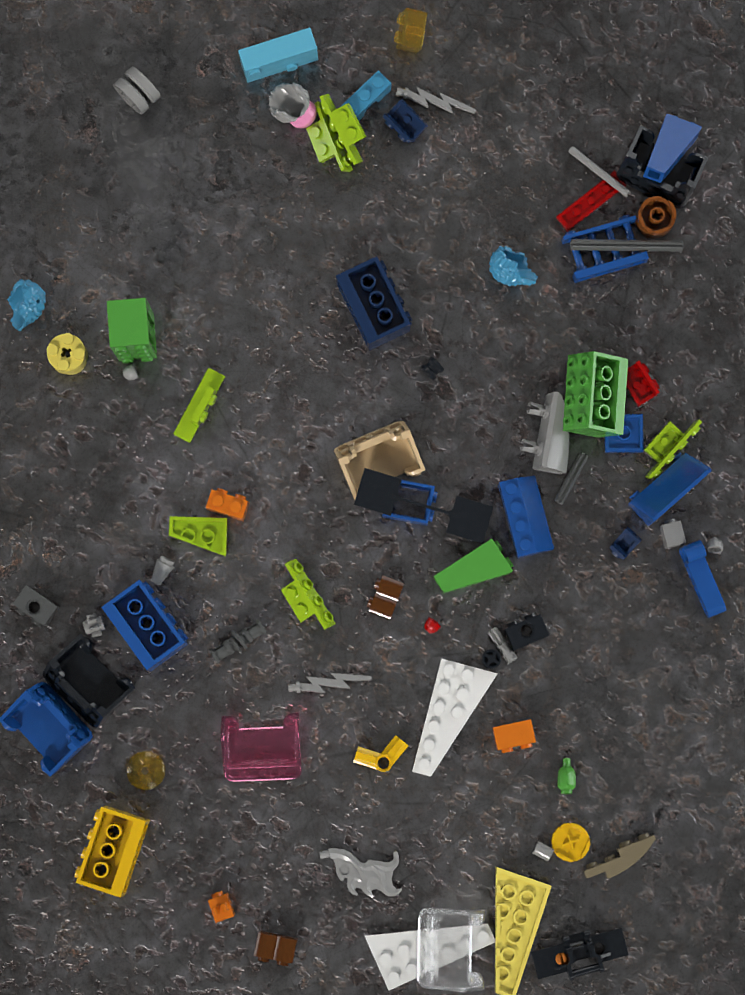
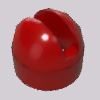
(431, 625)

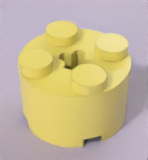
(56, 354)

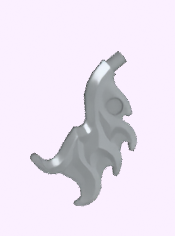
(365, 875)

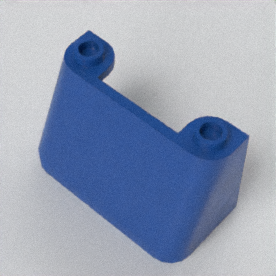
(47, 725)

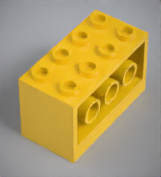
(125, 851)

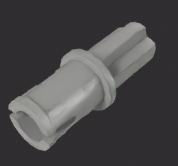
(502, 645)

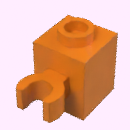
(221, 906)

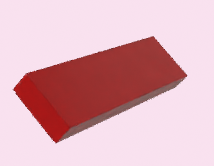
(587, 203)

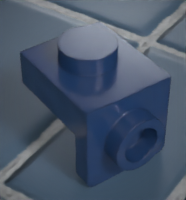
(625, 543)

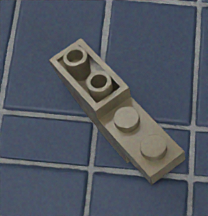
(628, 854)

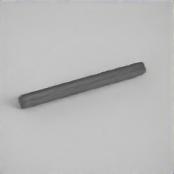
(626, 245)

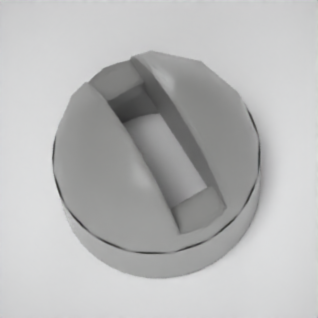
(130, 372)
(715, 546)

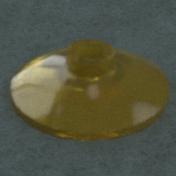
(153, 777)

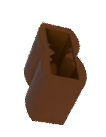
(385, 597)
(275, 947)

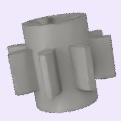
(94, 625)

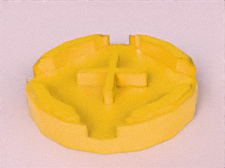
(570, 842)

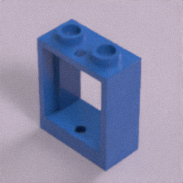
(432, 496)

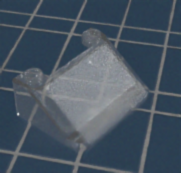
(446, 949)

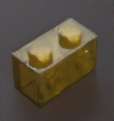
(411, 30)

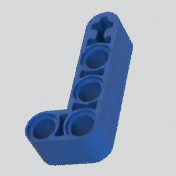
(702, 579)

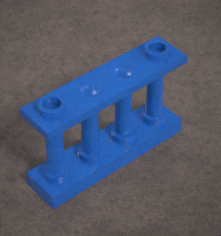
(600, 267)

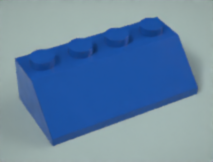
(525, 516)

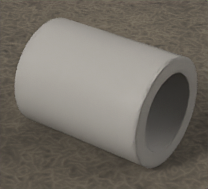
(543, 851)

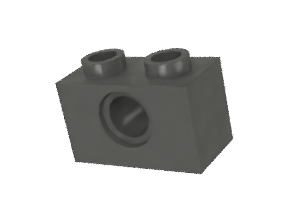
(27, 598)

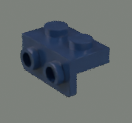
(405, 122)

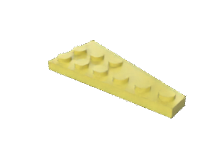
(517, 918)

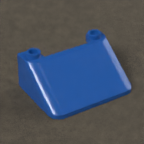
(668, 488)

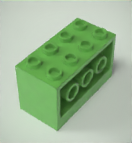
(132, 330)
(595, 394)

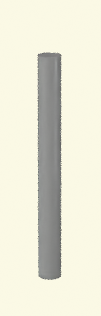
(599, 171)

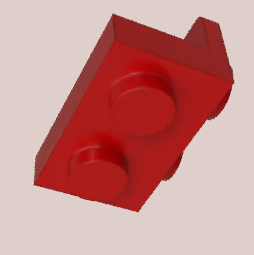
(640, 384)

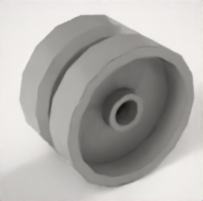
(136, 90)

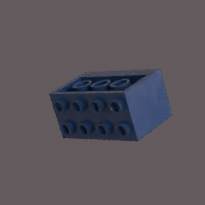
(368, 314)

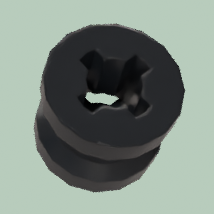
(432, 368)
(493, 659)

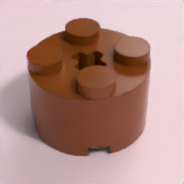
(660, 208)

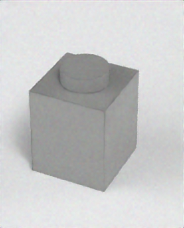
(672, 533)

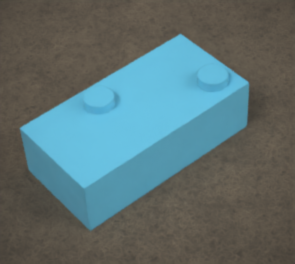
(278, 55)

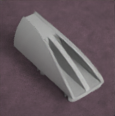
(552, 443)

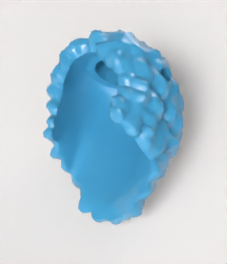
(511, 267)
(27, 302)

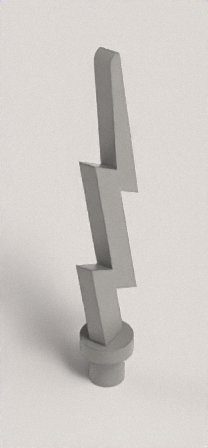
(423, 96)
(316, 682)

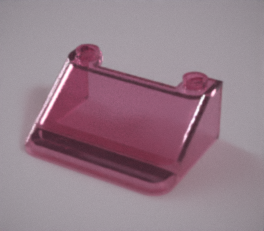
(261, 751)

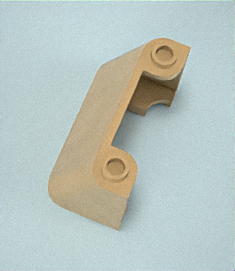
(385, 450)

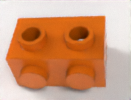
(227, 505)
(514, 735)

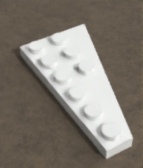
(452, 703)
(398, 952)

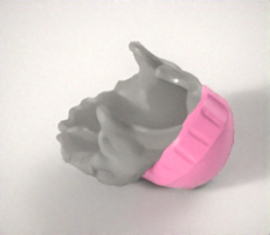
(292, 105)

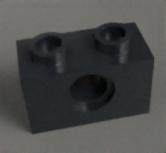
(538, 631)

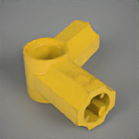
(391, 752)

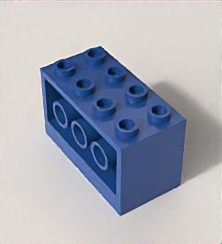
(132, 625)

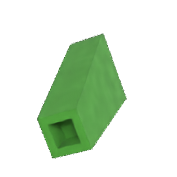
(474, 568)

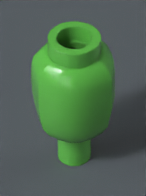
(566, 777)

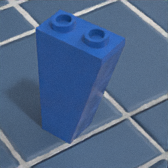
(671, 144)

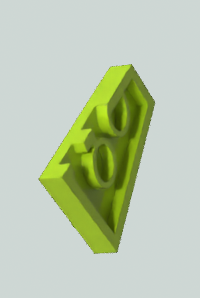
(201, 532)

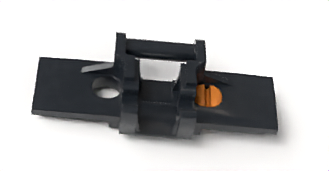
(576, 947)

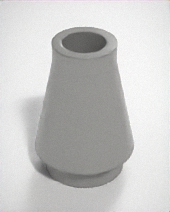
(162, 569)

